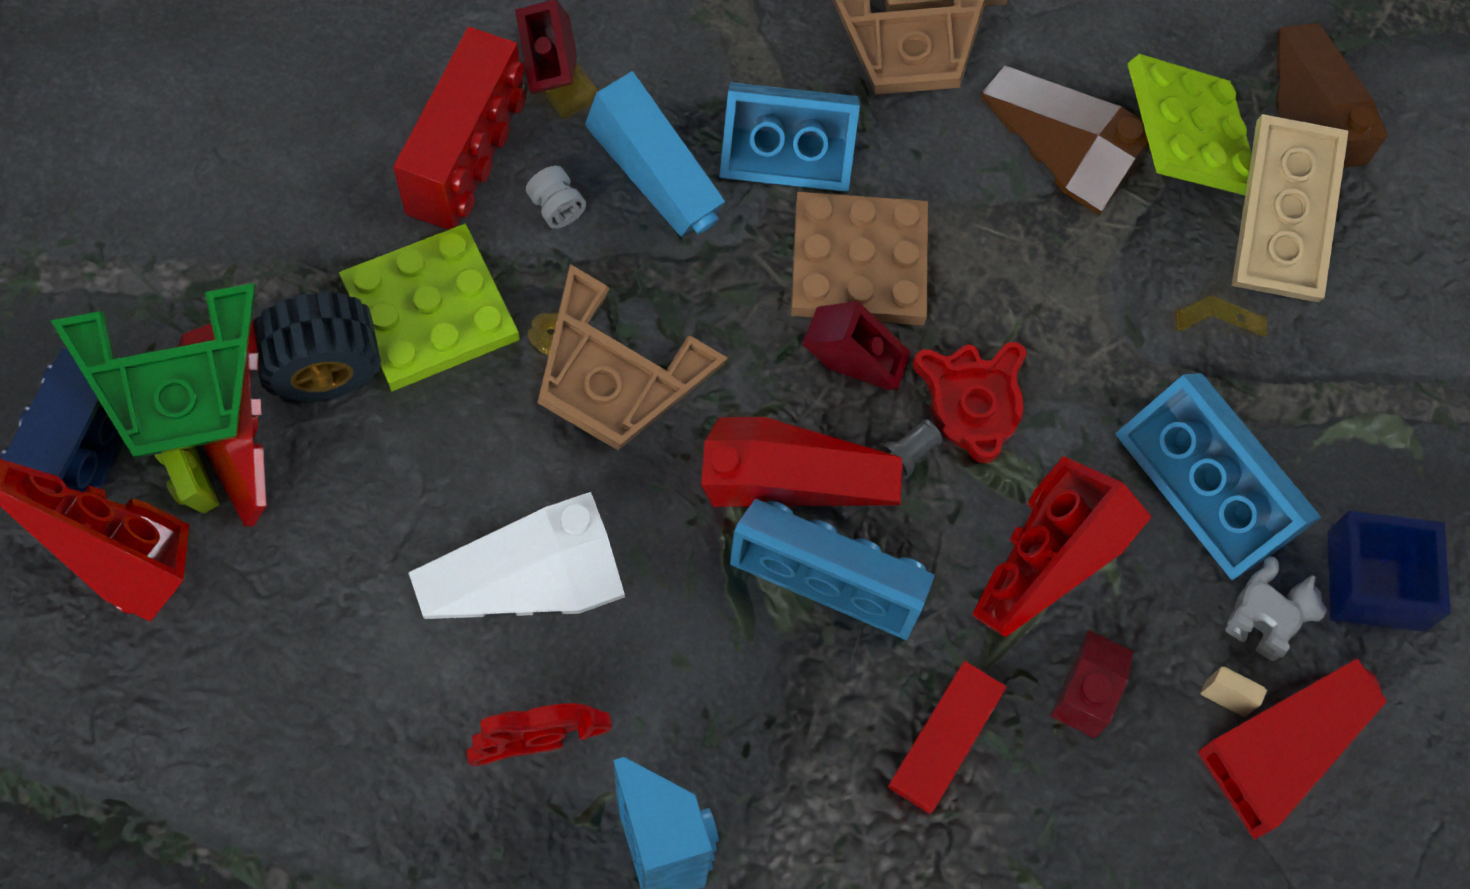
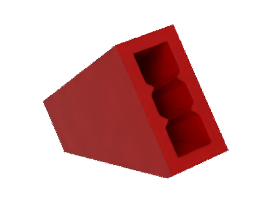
(1288, 748)

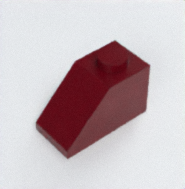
(547, 46)
(856, 345)
(1093, 685)

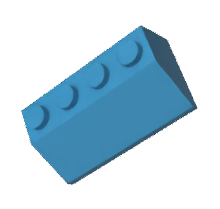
(1217, 475)
(831, 567)
(664, 829)

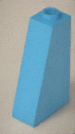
(653, 155)

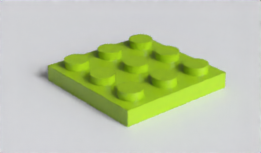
(1192, 124)
(431, 306)

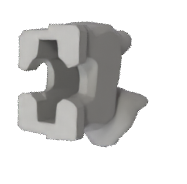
(1273, 614)

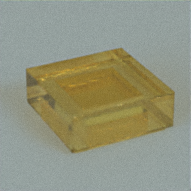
(574, 97)

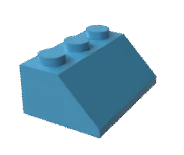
(789, 136)

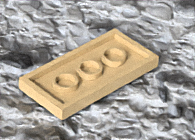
(1290, 208)

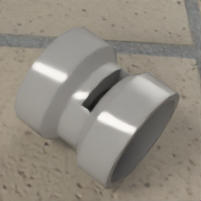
(553, 193)

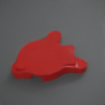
(974, 399)
(534, 731)

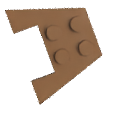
(912, 46)
(603, 382)

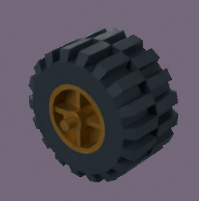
(316, 346)

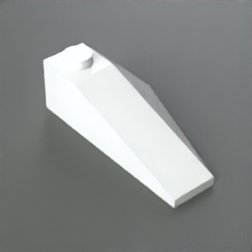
(533, 565)

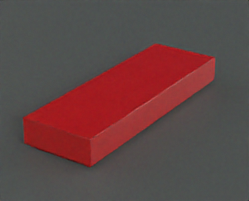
(947, 737)

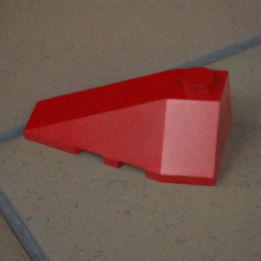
(239, 460)
(794, 467)
(1072, 532)
(121, 551)

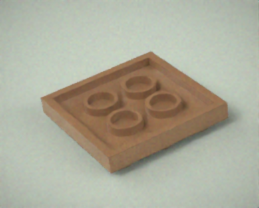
(861, 253)

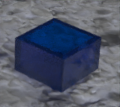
(1388, 571)

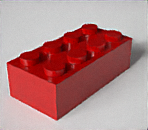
(461, 129)

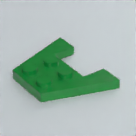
(171, 394)

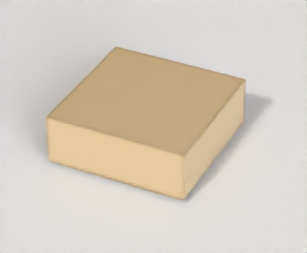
(1233, 691)

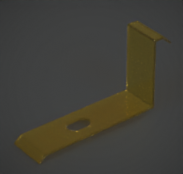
(1220, 309)

